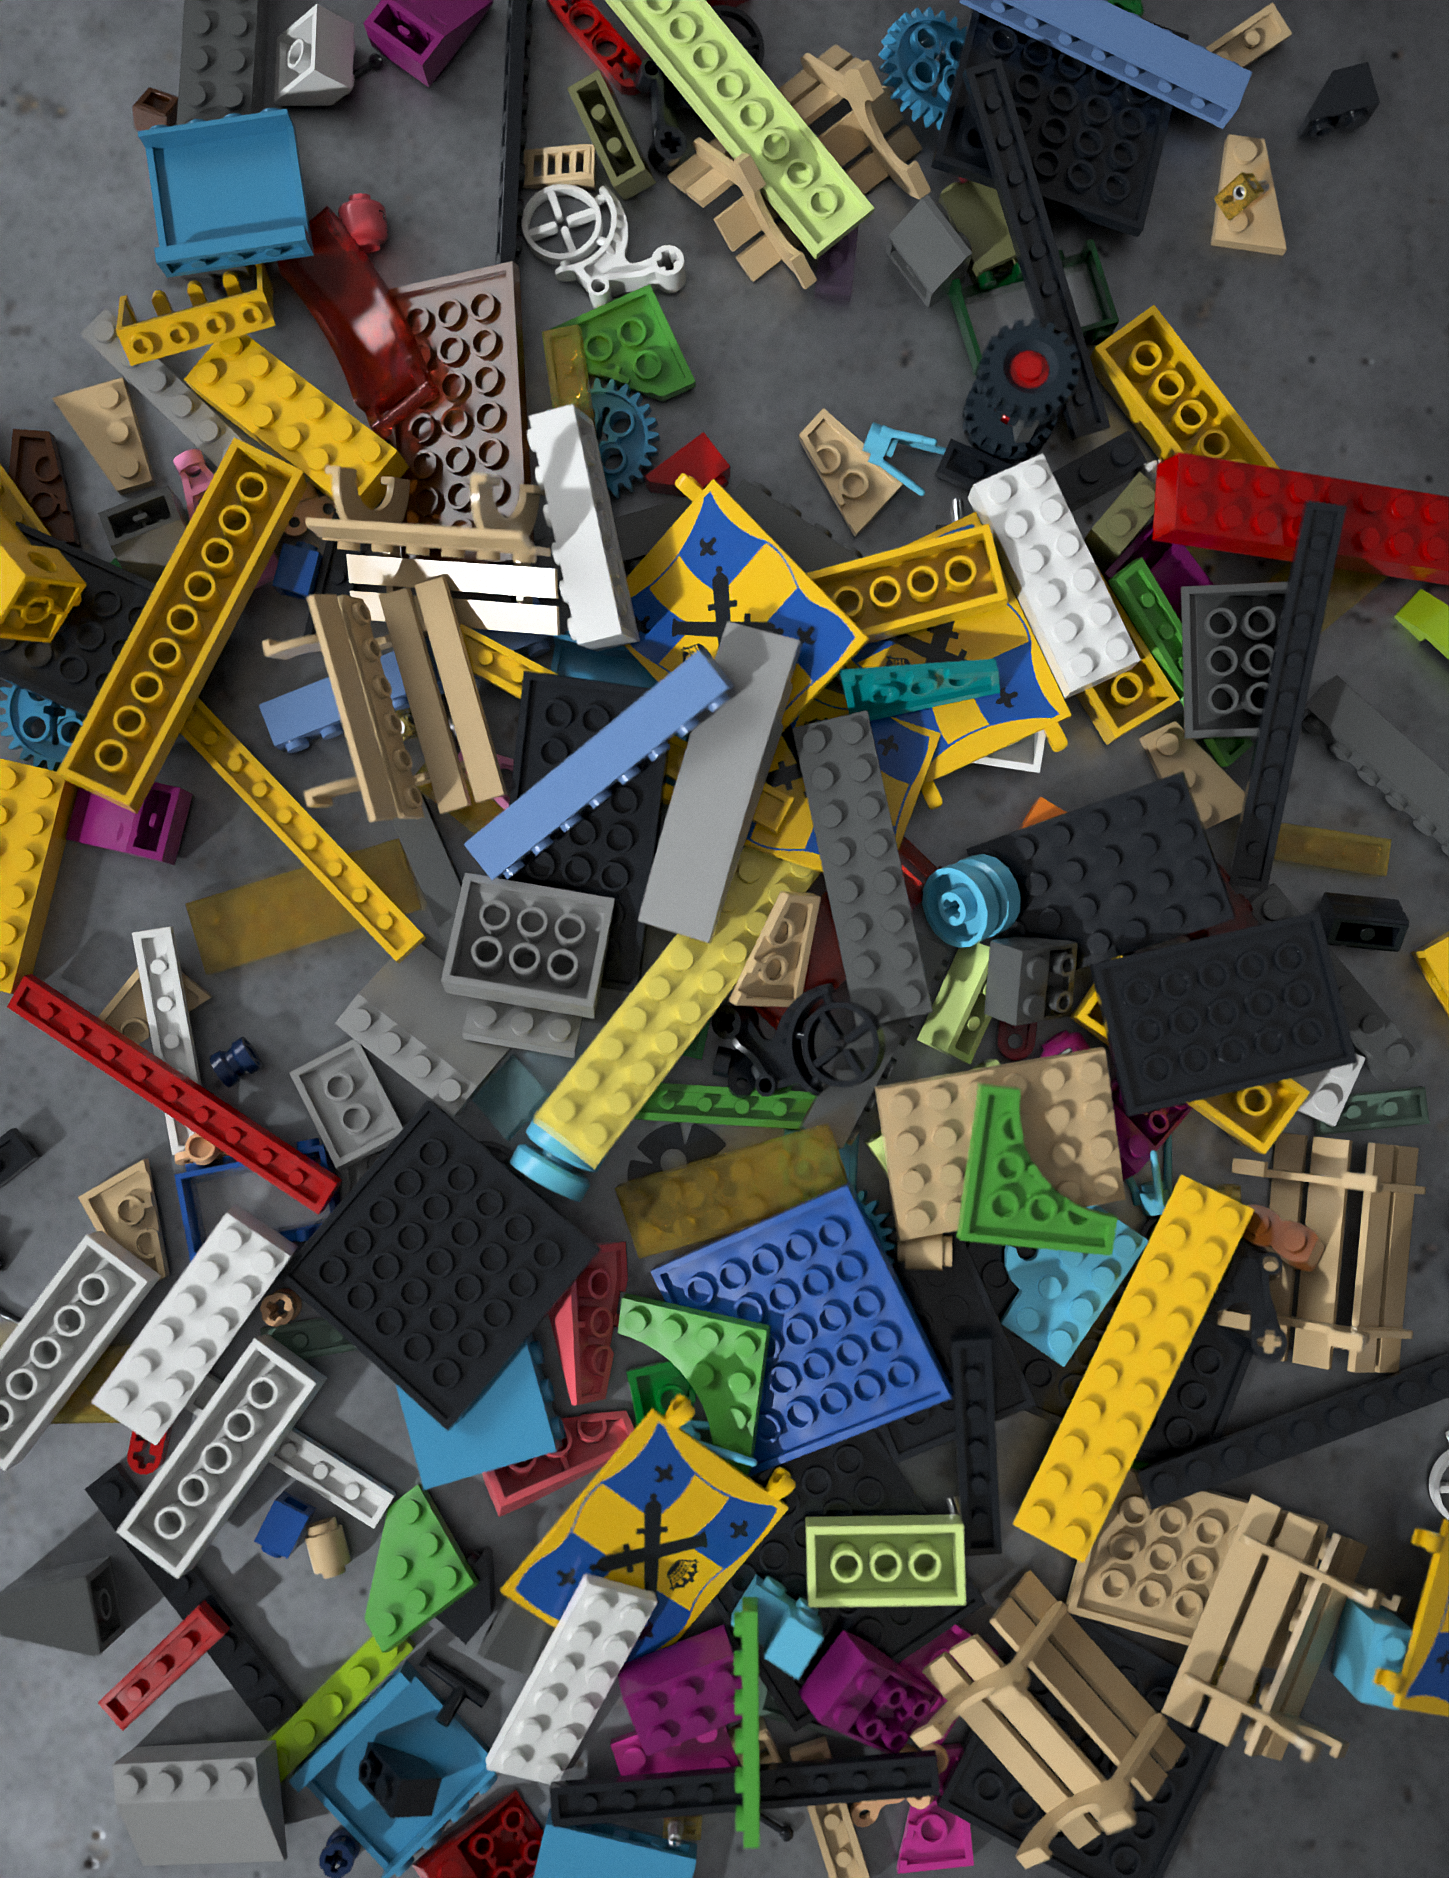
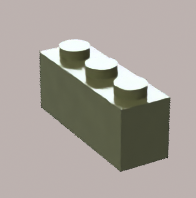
(611, 135)

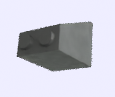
(64, 1608)
(515, 1638)

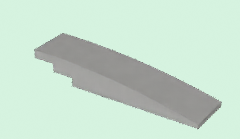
(720, 785)

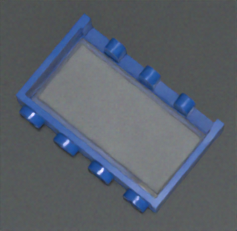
(210, 1192)

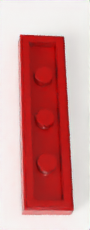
(163, 1665)

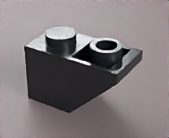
(1344, 100)
(476, 1606)
(399, 1781)

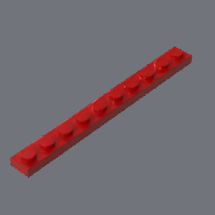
(174, 1093)

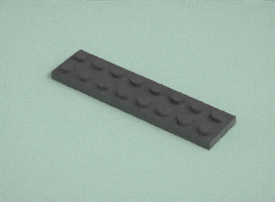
(862, 867)

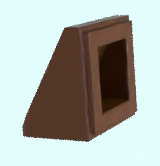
(154, 108)

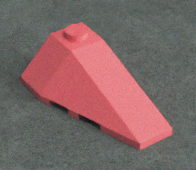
(586, 1321)
(587, 1447)

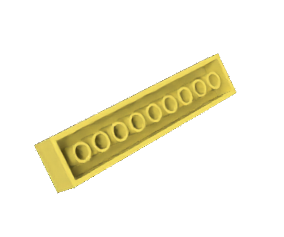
(665, 1013)

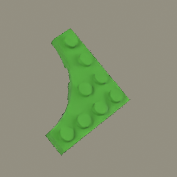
(1008, 1196)
(717, 1356)

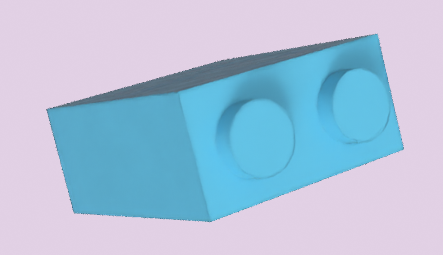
(1363, 1643)

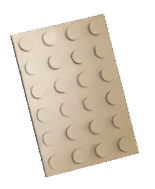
(1063, 1123)
(1161, 1564)

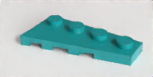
(916, 687)

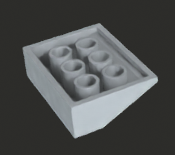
(528, 945)
(419, 1030)
(202, 1803)

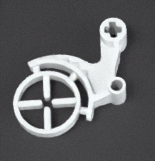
(606, 271)

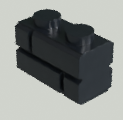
(1363, 921)

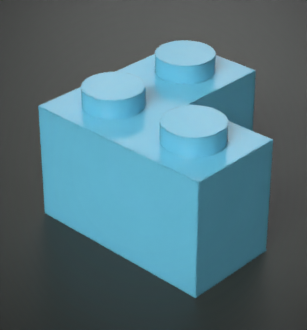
(785, 1626)

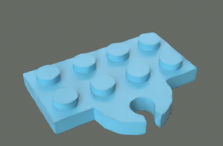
(1066, 1291)

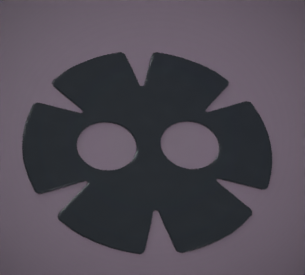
(700, 1145)

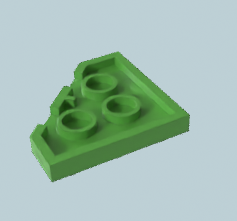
(634, 346)
(415, 1570)

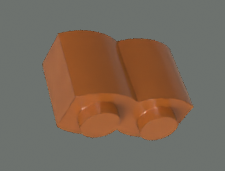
(1289, 1239)

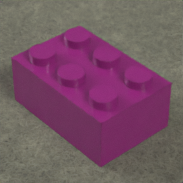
(681, 1690)

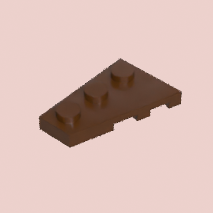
(40, 478)

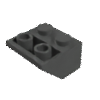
(929, 250)
(145, 532)
(1030, 979)

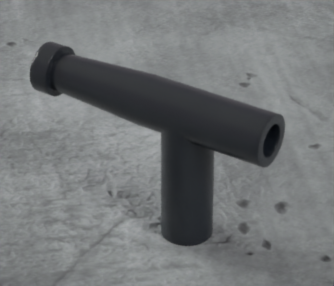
(461, 1687)

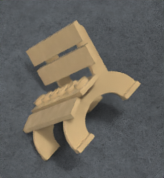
(811, 94)
(493, 536)
(368, 711)
(1382, 1251)
(1298, 1662)
(1007, 1687)

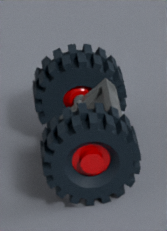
(1020, 390)

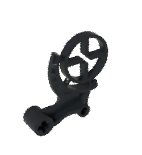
(667, 99)
(781, 1057)
(1249, 1285)

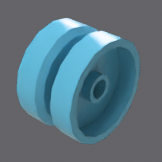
(971, 900)
(553, 1165)

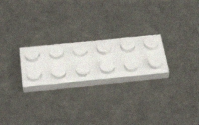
(571, 1679)

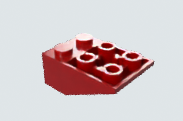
(492, 1844)

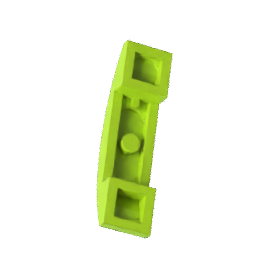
(1427, 618)

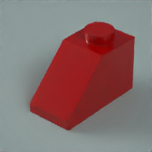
(696, 459)

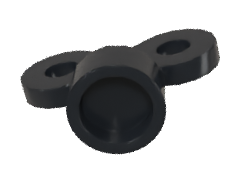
(735, 1066)

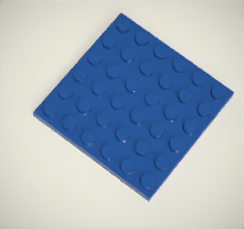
(840, 1323)

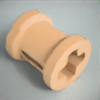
(292, 1306)

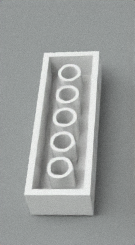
(582, 528)
(1054, 576)
(194, 1324)
(65, 1338)
(221, 1455)

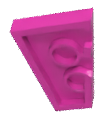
(934, 1836)

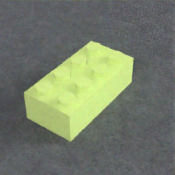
(885, 1561)

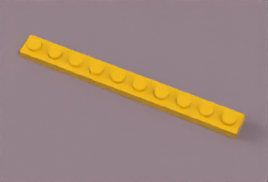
(505, 670)
(301, 833)

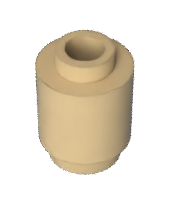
(926, 1252)
(327, 1547)

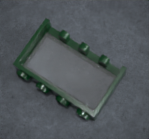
(1003, 300)

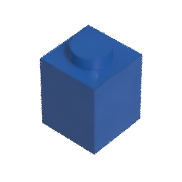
(297, 570)
(284, 1525)

